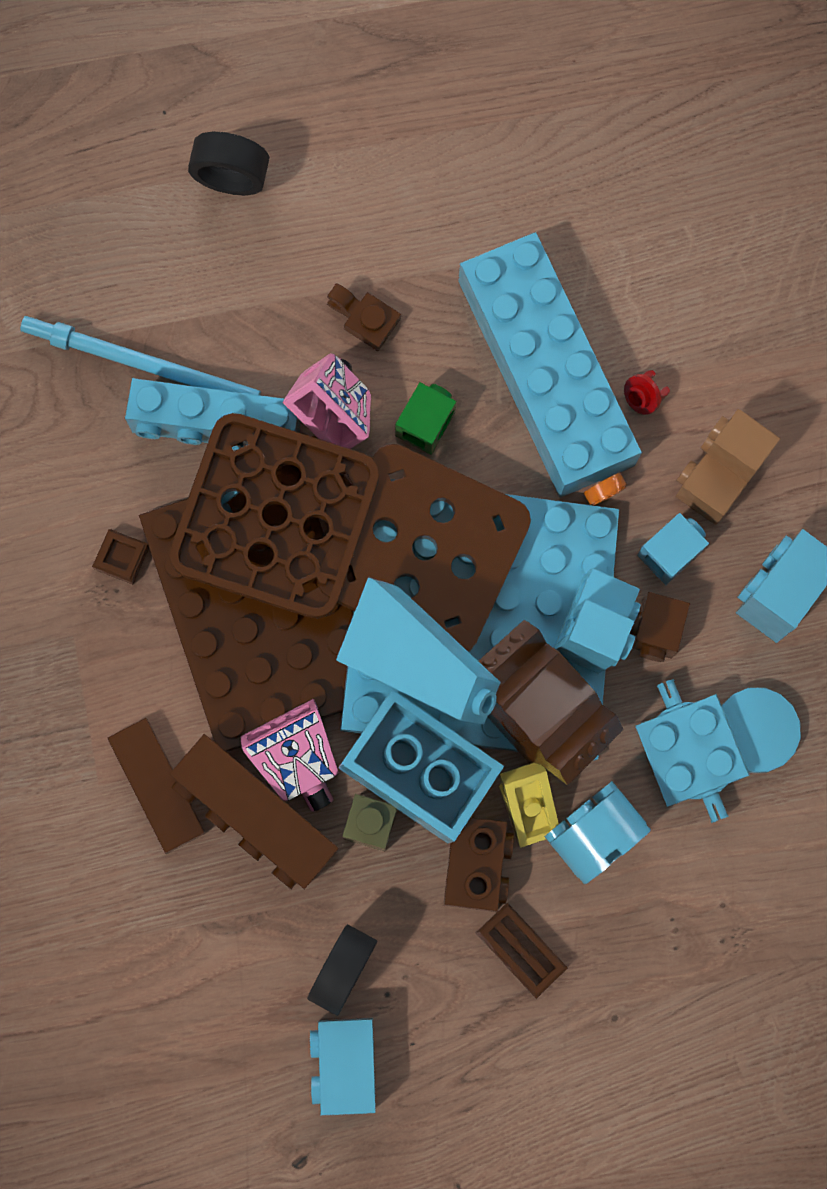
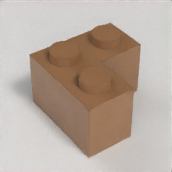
(731, 459)

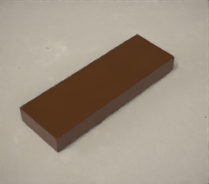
(149, 777)

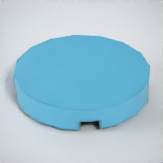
(763, 728)

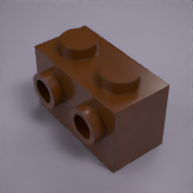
(477, 864)

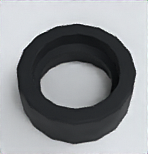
(228, 163)
(342, 969)

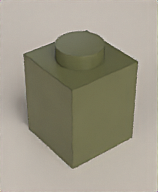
(369, 822)

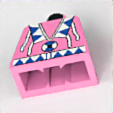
(332, 402)
(294, 755)

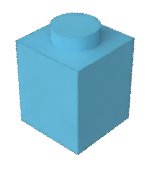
(673, 547)

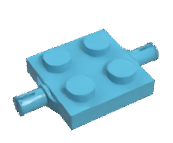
(692, 750)

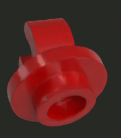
(643, 393)

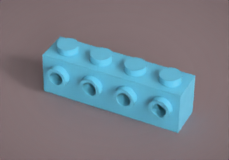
(191, 411)

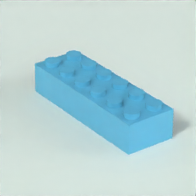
(548, 365)

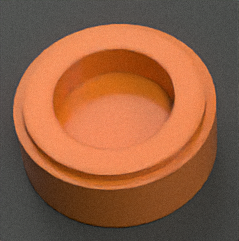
(605, 489)

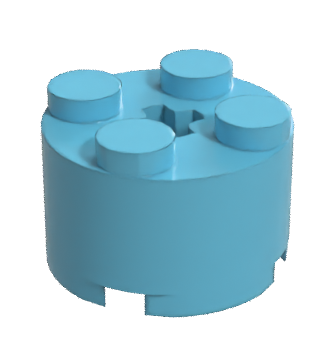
(598, 833)

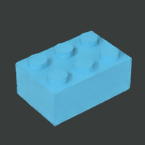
(421, 767)

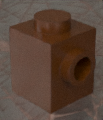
(659, 627)

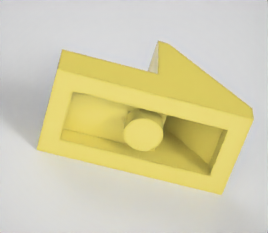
(529, 803)

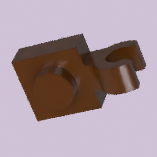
(367, 319)

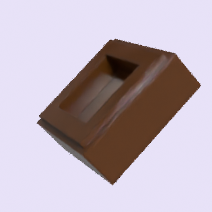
(120, 556)

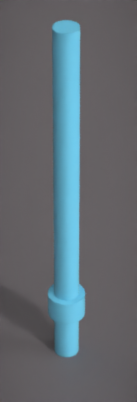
(64, 337)

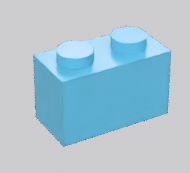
(345, 1066)

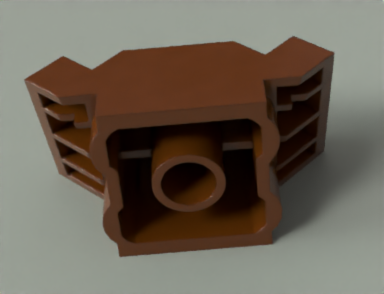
(547, 705)

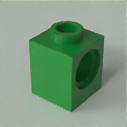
(426, 417)

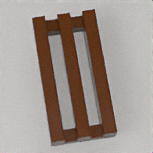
(547, 978)

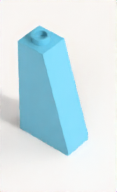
(414, 654)

